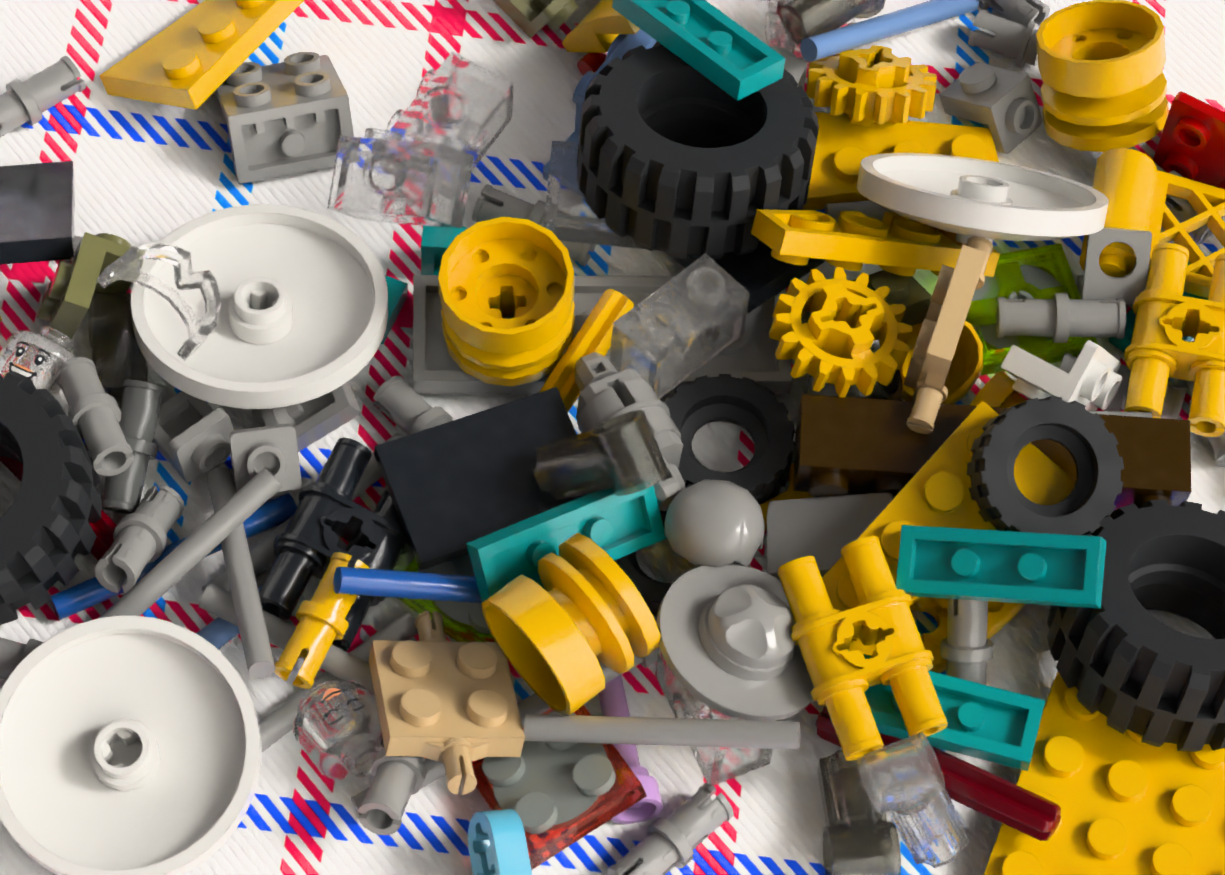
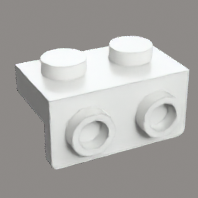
(1090, 382)

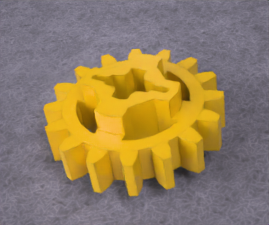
(871, 86)
(840, 332)

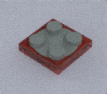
(558, 790)

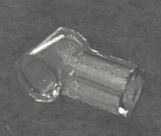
(911, 788)

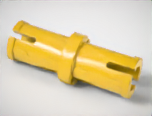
(319, 625)

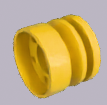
(1102, 75)
(502, 272)
(579, 618)

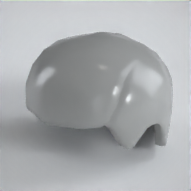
(715, 524)

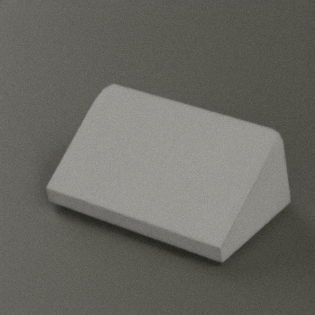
(818, 527)

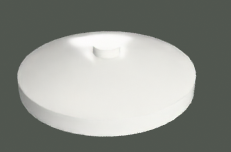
(982, 197)
(294, 314)
(126, 749)

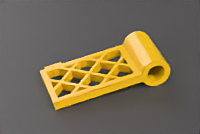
(1138, 202)

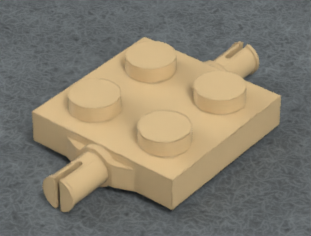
(942, 332)
(445, 700)

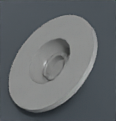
(733, 644)

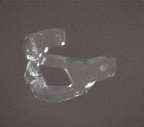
(128, 269)

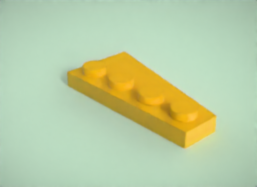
(196, 52)
(844, 145)
(856, 239)
(941, 498)

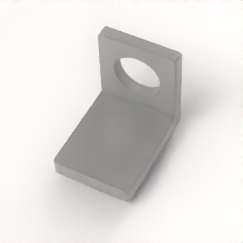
(1100, 286)

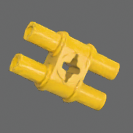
(1158, 346)
(845, 675)

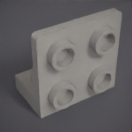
(284, 116)

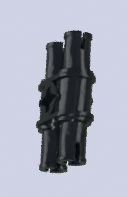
(315, 530)

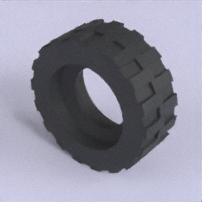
(745, 405)
(1073, 428)

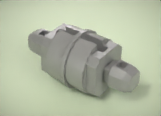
(612, 393)

